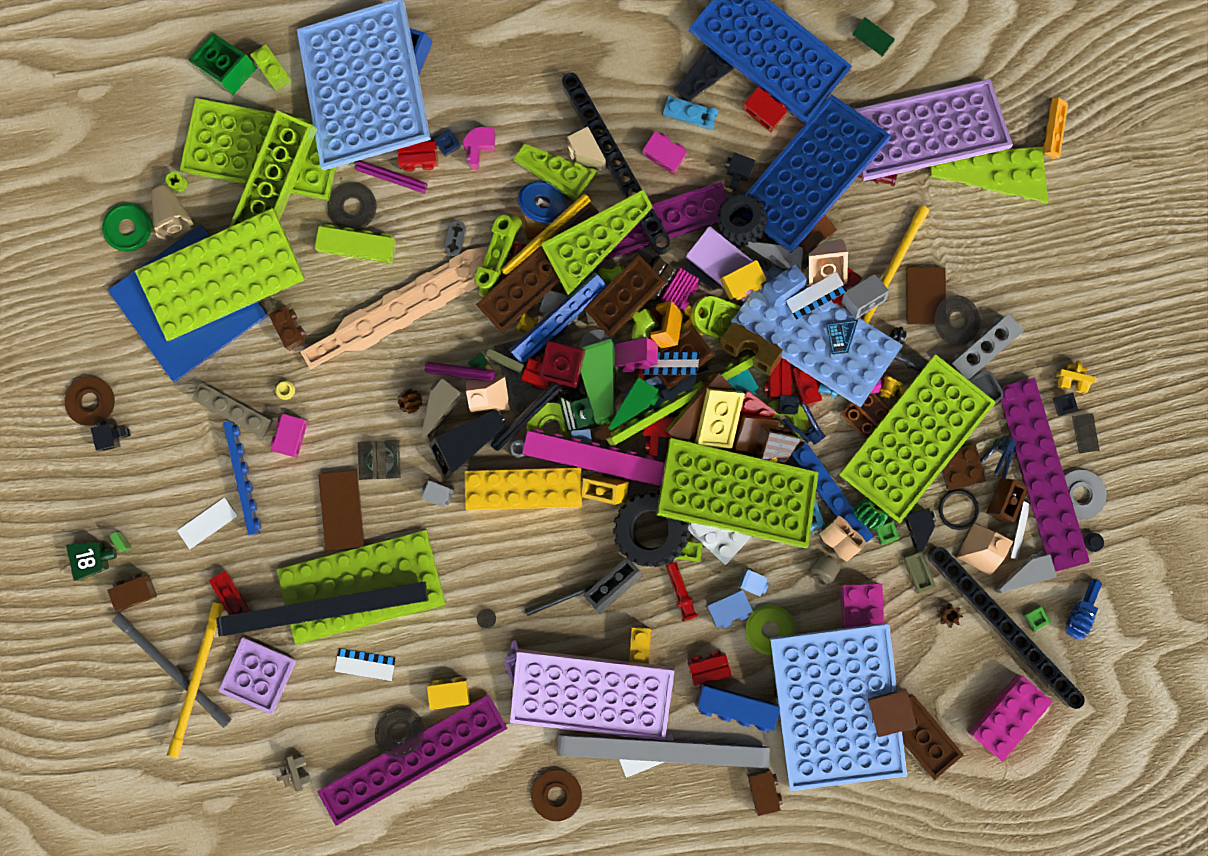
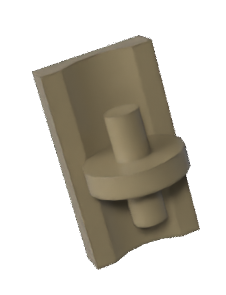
(297, 780)

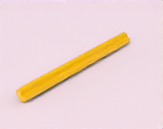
(546, 234)

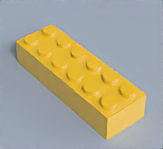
(523, 489)

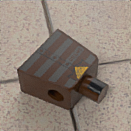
(776, 443)

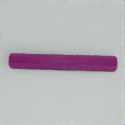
(391, 176)
(459, 371)

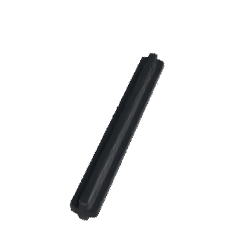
(526, 416)

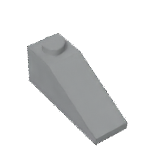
(775, 255)
(1029, 572)

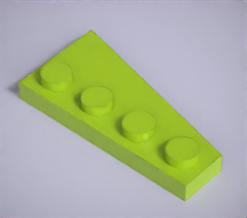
(561, 174)

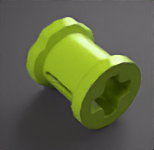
(177, 187)

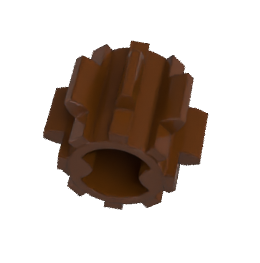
(409, 401)
(954, 619)

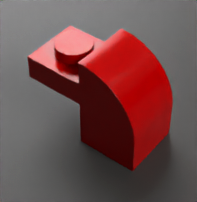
(655, 431)

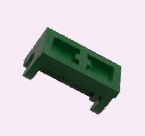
(873, 36)

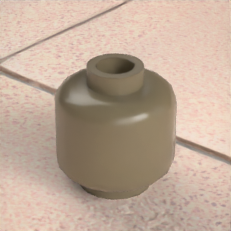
(825, 569)

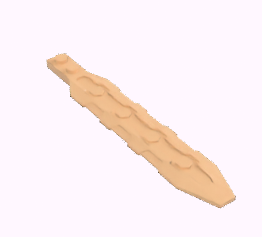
(400, 307)

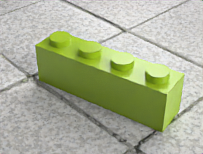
(355, 244)

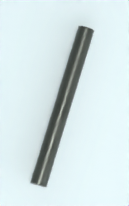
(560, 598)

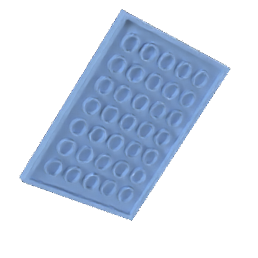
(363, 84)
(826, 708)

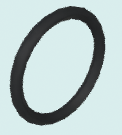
(975, 504)

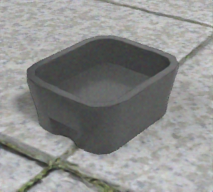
(988, 384)

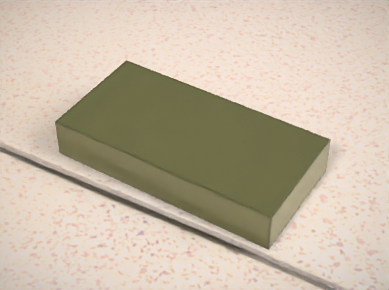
(505, 361)
(919, 572)

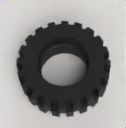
(632, 548)

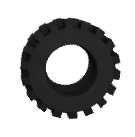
(742, 204)

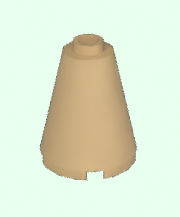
(169, 214)

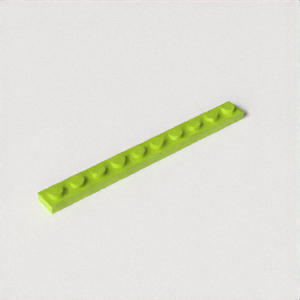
(669, 406)

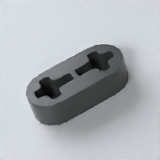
(451, 237)

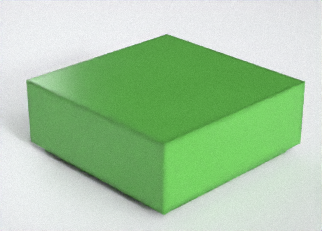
(887, 533)
(120, 542)
(1036, 618)

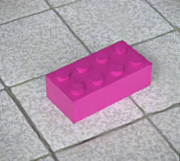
(861, 604)
(1010, 717)

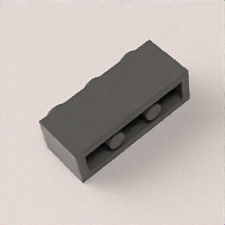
(613, 585)

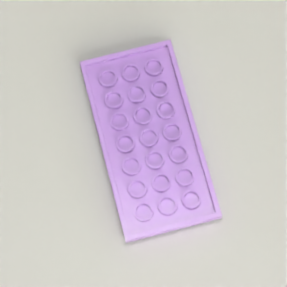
(937, 128)
(591, 694)

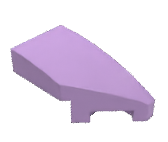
(510, 660)

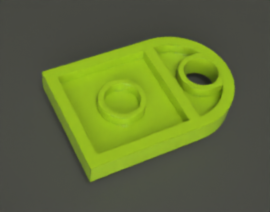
(716, 317)

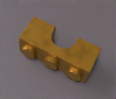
(739, 338)

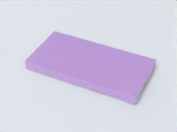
(718, 257)

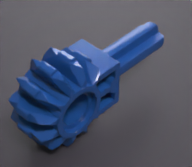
(1083, 613)

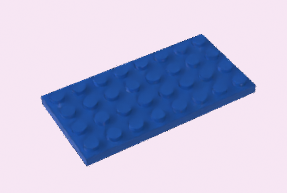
(772, 52)
(815, 171)

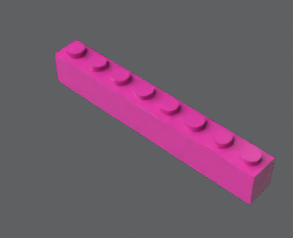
(593, 457)

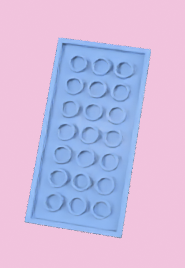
(808, 345)

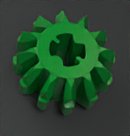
(870, 514)

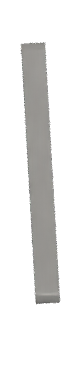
(663, 751)

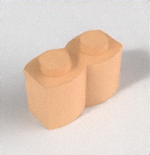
(842, 538)

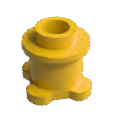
(526, 323)
(889, 388)

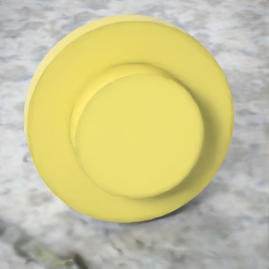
(285, 390)

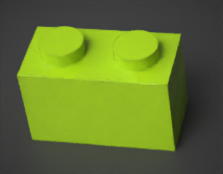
(271, 67)

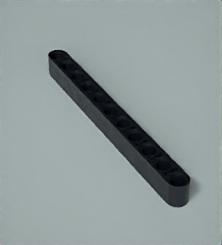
(611, 155)
(322, 609)
(1012, 634)

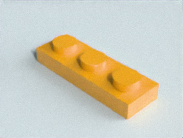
(1055, 127)

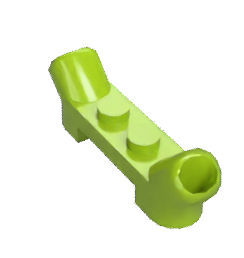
(504, 233)
(643, 319)

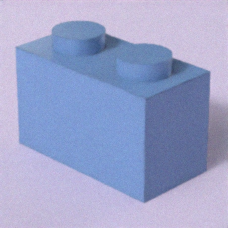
(784, 286)
(729, 609)

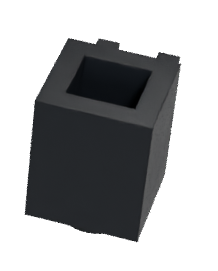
(739, 168)
(107, 436)

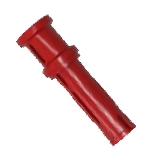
(684, 601)

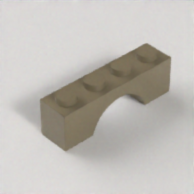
(232, 410)

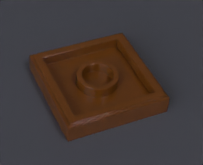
(749, 431)
(892, 712)

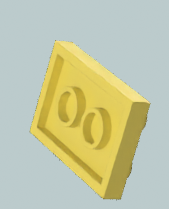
(719, 418)

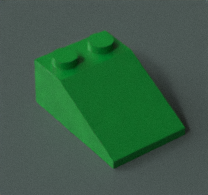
(223, 63)
(638, 401)

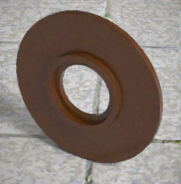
(74, 397)
(572, 799)

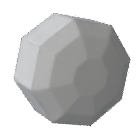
(516, 448)

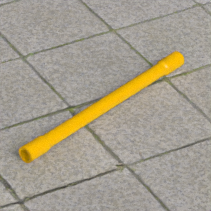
(917, 221)
(177, 739)

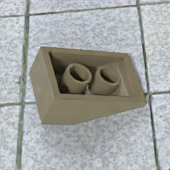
(440, 405)

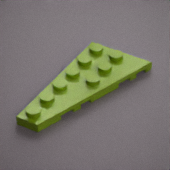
(1004, 171)
(584, 246)

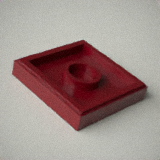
(562, 363)

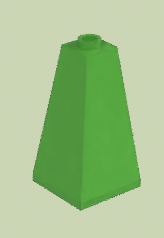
(600, 380)

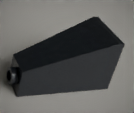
(462, 443)

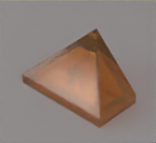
(532, 227)

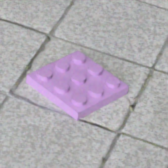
(257, 675)

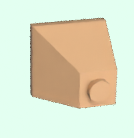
(826, 260)
(487, 395)
(984, 549)

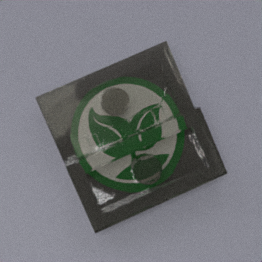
(379, 460)

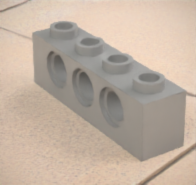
(1010, 331)

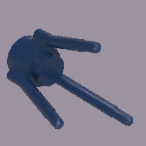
(814, 434)
(1005, 447)

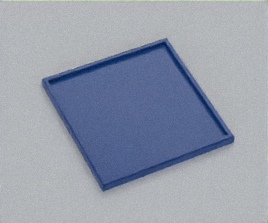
(192, 348)

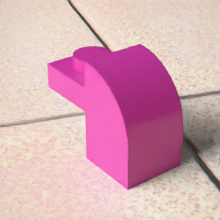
(479, 140)

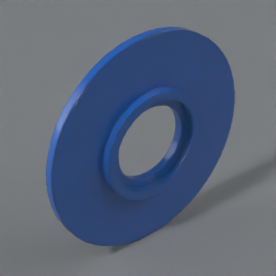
(531, 210)

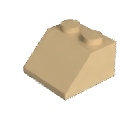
(585, 150)

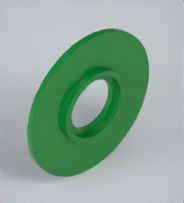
(111, 227)

